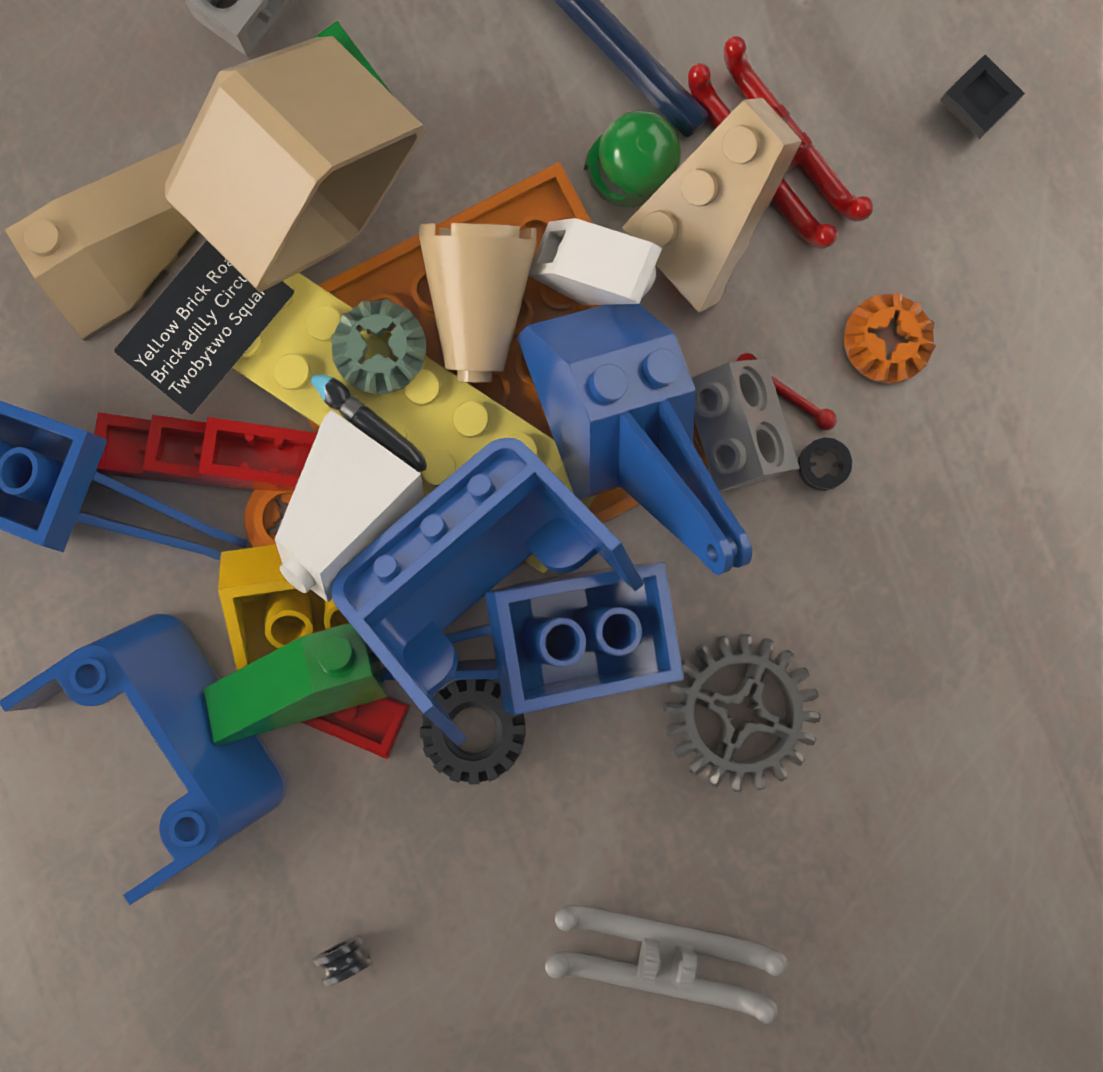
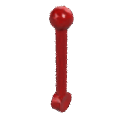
(824, 418)

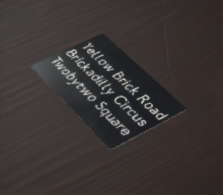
(200, 328)

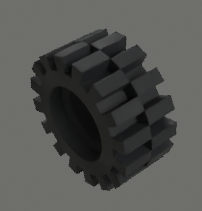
(474, 766)

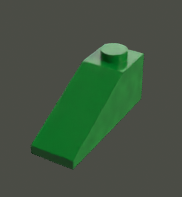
(295, 684)

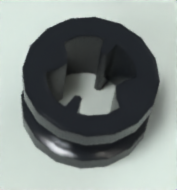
(820, 447)
(342, 961)

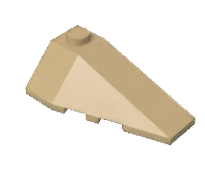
(104, 243)

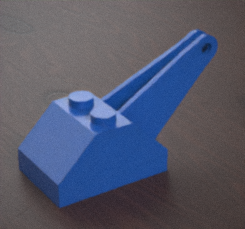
(626, 421)
(47, 477)
(576, 638)

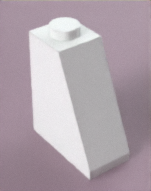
(341, 504)

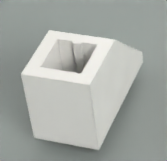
(594, 263)

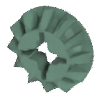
(379, 374)

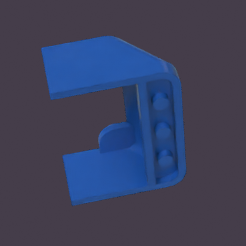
(457, 549)
(164, 679)

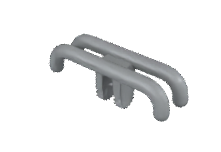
(667, 960)

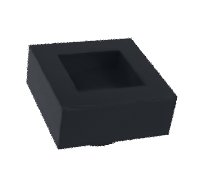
(982, 96)

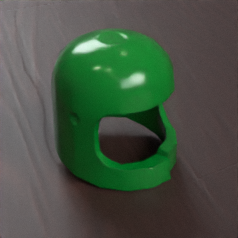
(636, 155)

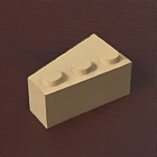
(716, 200)

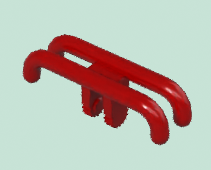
(807, 155)

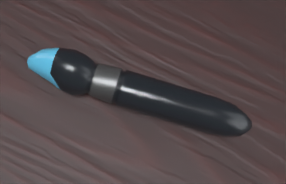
(338, 397)

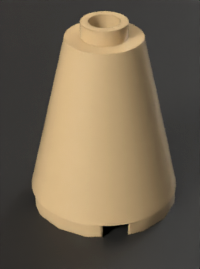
(476, 292)

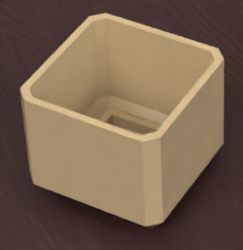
(290, 159)

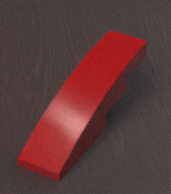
(203, 452)

